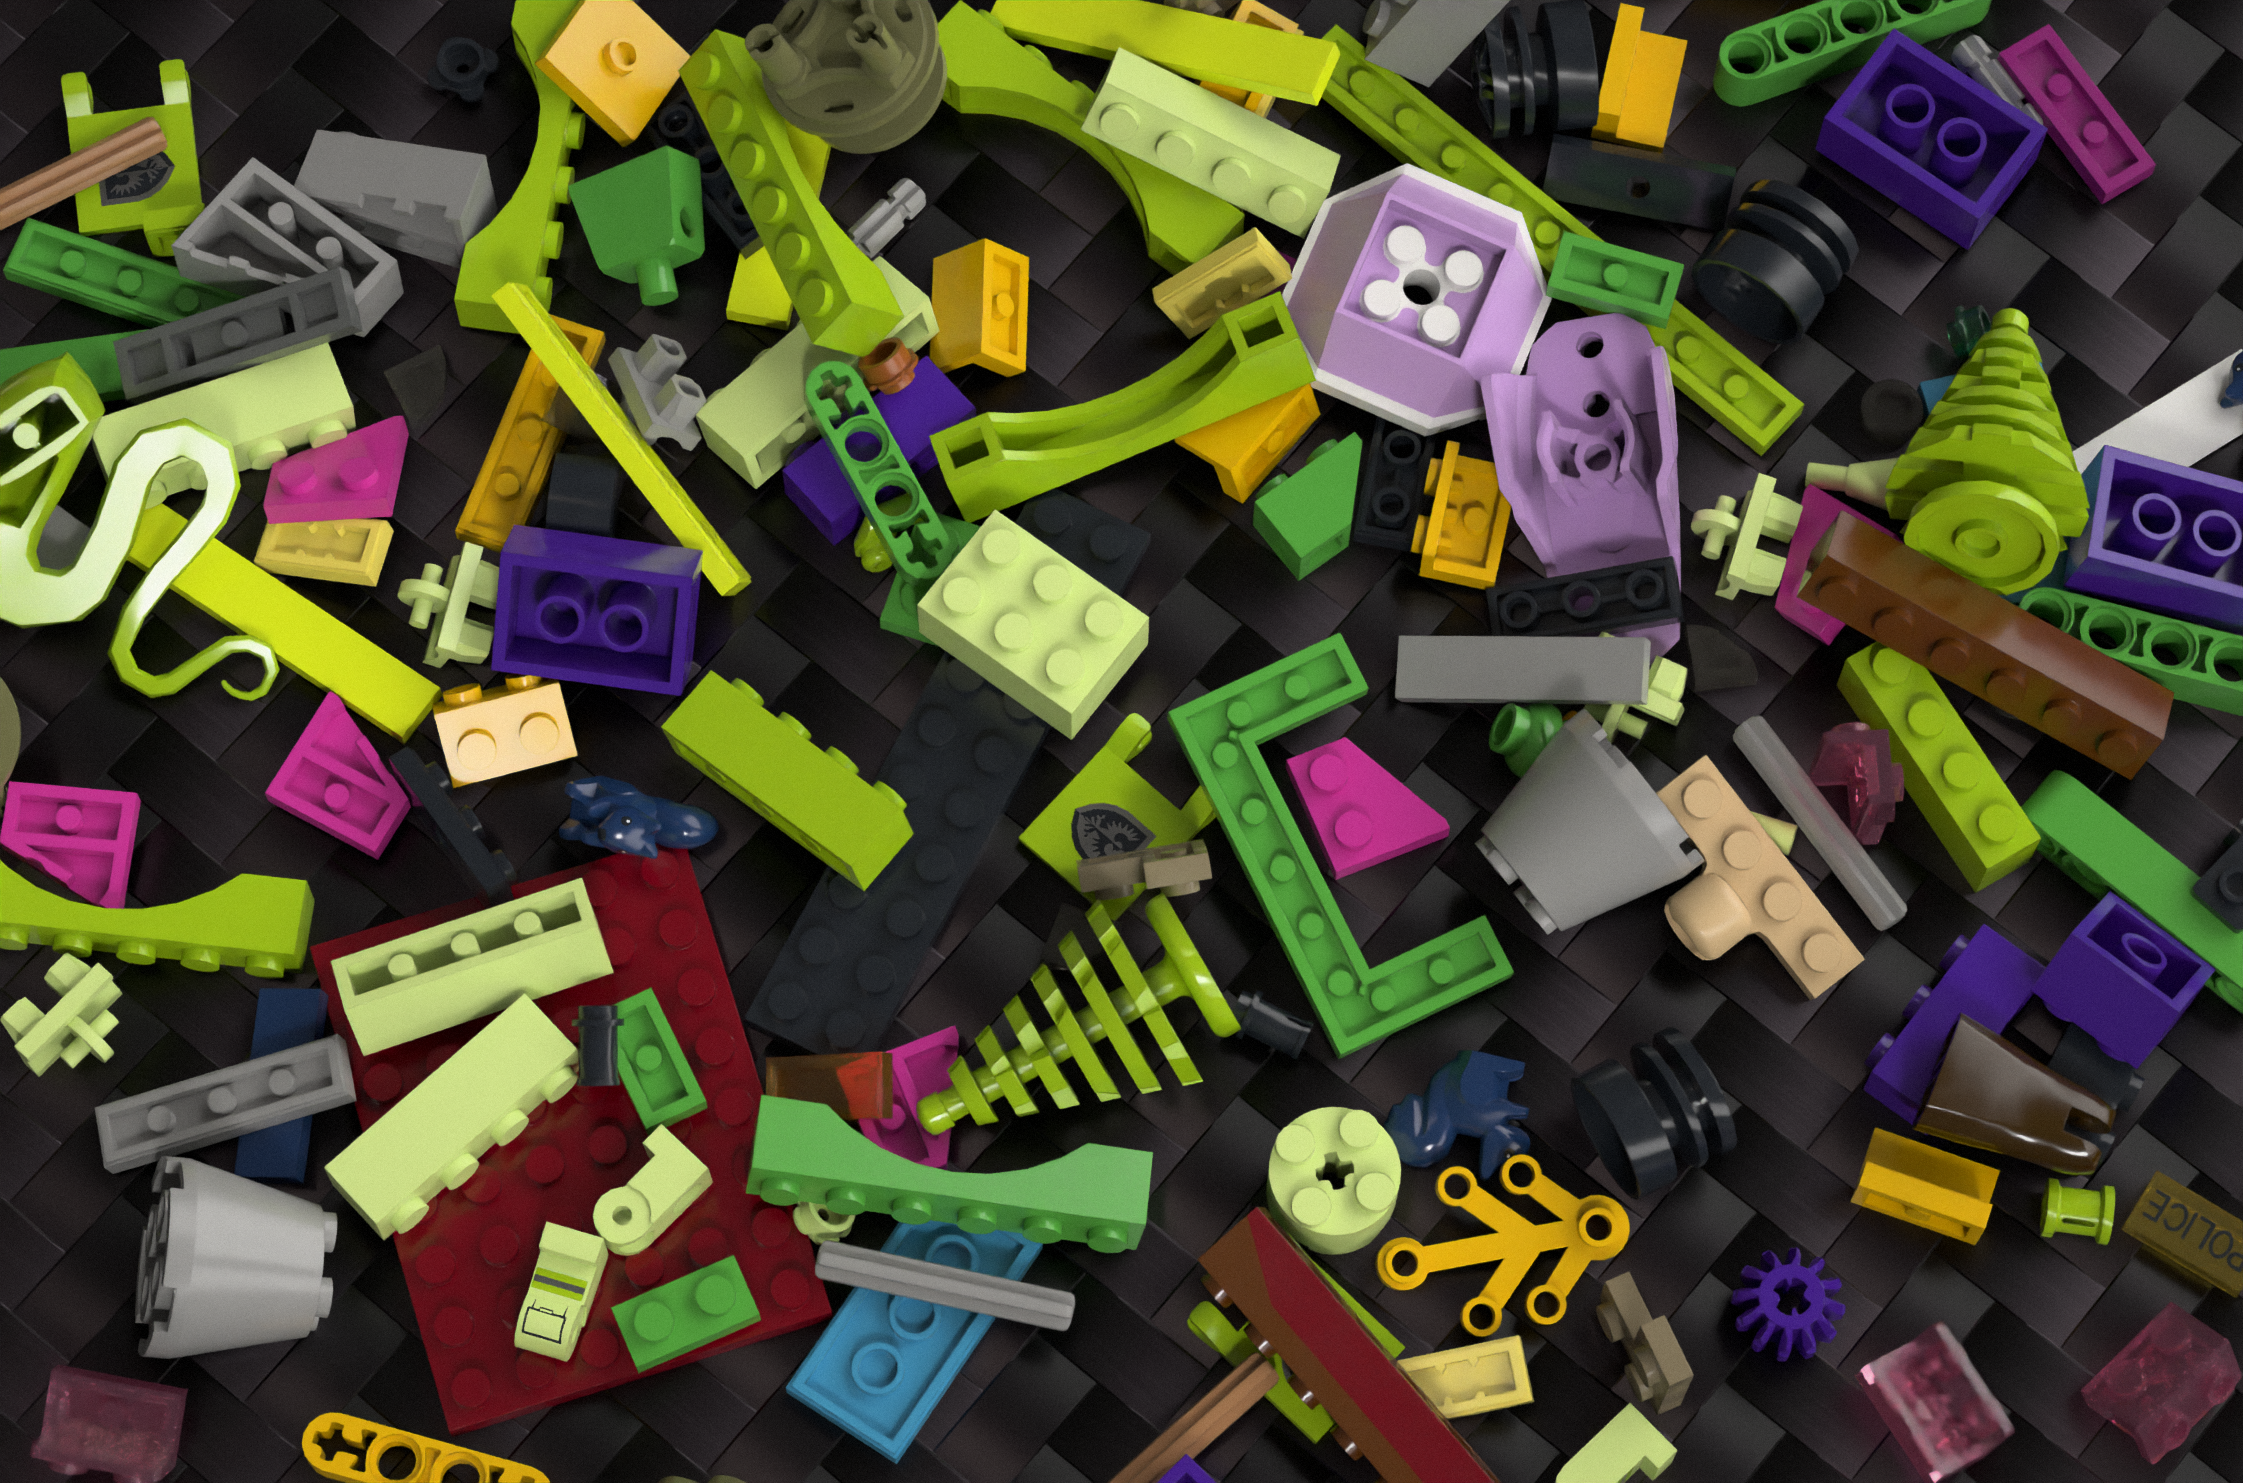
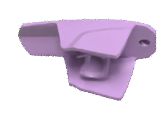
(1584, 484)

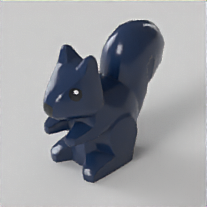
(629, 822)
(1463, 1099)

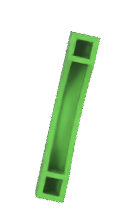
(817, 1158)

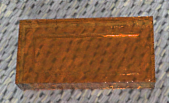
(850, 1083)

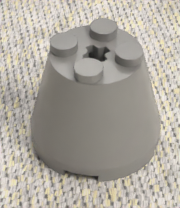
(1584, 831)
(228, 1263)

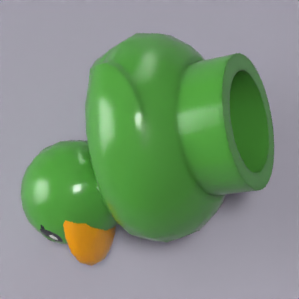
(1524, 733)

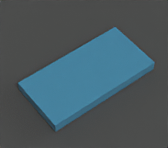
(896, 1356)

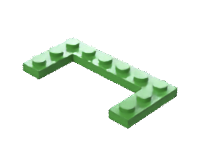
(1348, 998)

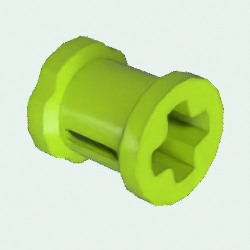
(2077, 1211)

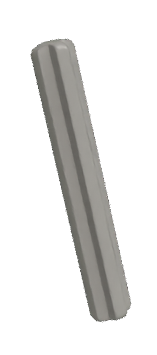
(1820, 822)
(945, 1285)

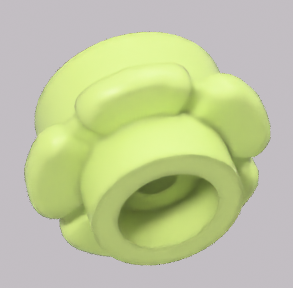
(817, 1229)

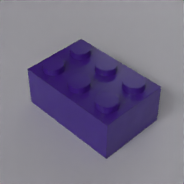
(1930, 138)
(2161, 539)
(596, 610)

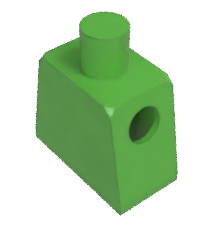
(644, 220)

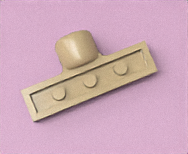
(1748, 887)

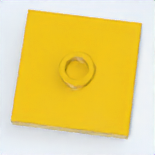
(613, 64)

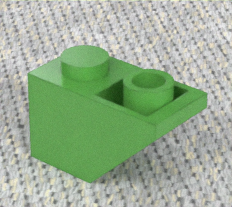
(1311, 511)

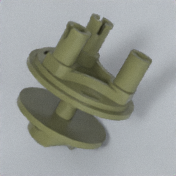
(853, 69)

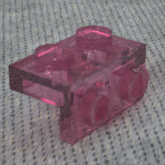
(1862, 761)
(2164, 1381)
(1935, 1404)
(110, 1425)

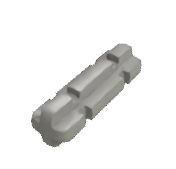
(1973, 59)
(886, 217)

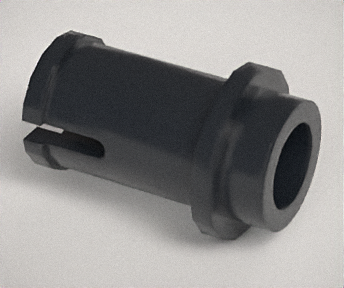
(1271, 1024)
(598, 1045)

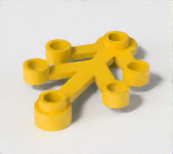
(1516, 1243)

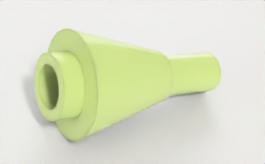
(1860, 480)

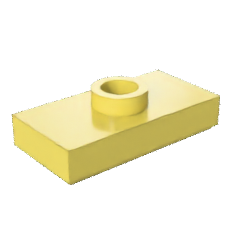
(1222, 283)
(326, 549)
(1473, 1377)

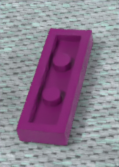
(2077, 114)

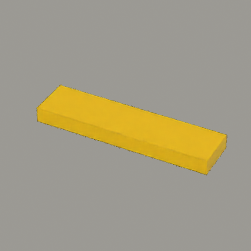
(521, 450)

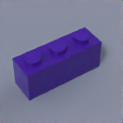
(912, 415)
(1983, 980)

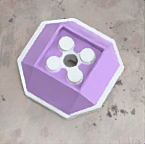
(1404, 357)

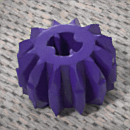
(1805, 1322)

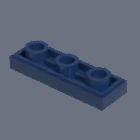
(282, 1022)

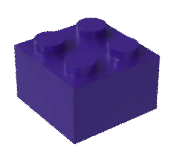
(2122, 980)

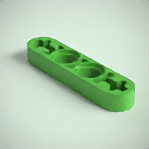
(871, 476)

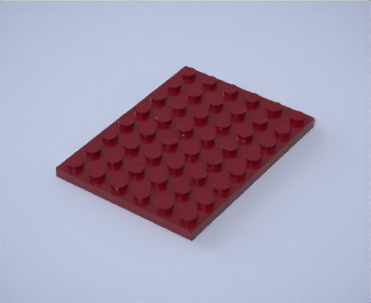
(481, 1241)

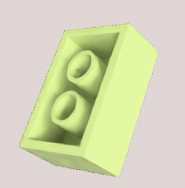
(1033, 624)

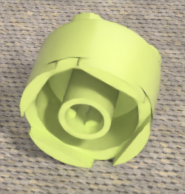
(1353, 1149)

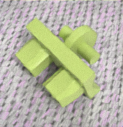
(1760, 514)
(452, 633)
(1664, 693)
(73, 1024)

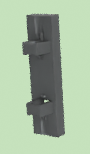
(237, 336)

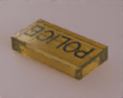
(2190, 1232)

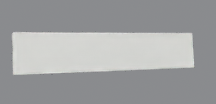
(2177, 426)

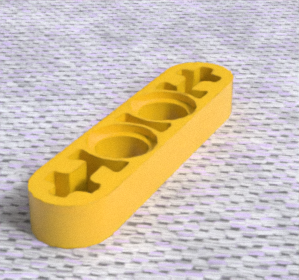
(432, 1456)

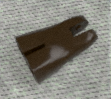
(2009, 1102)

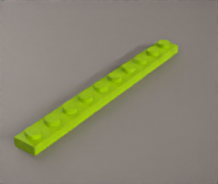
(1428, 138)

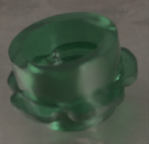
(1967, 329)

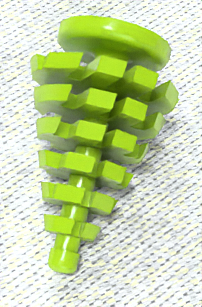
(1992, 469)
(1074, 1033)

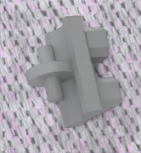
(656, 396)

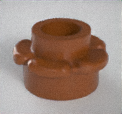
(888, 366)

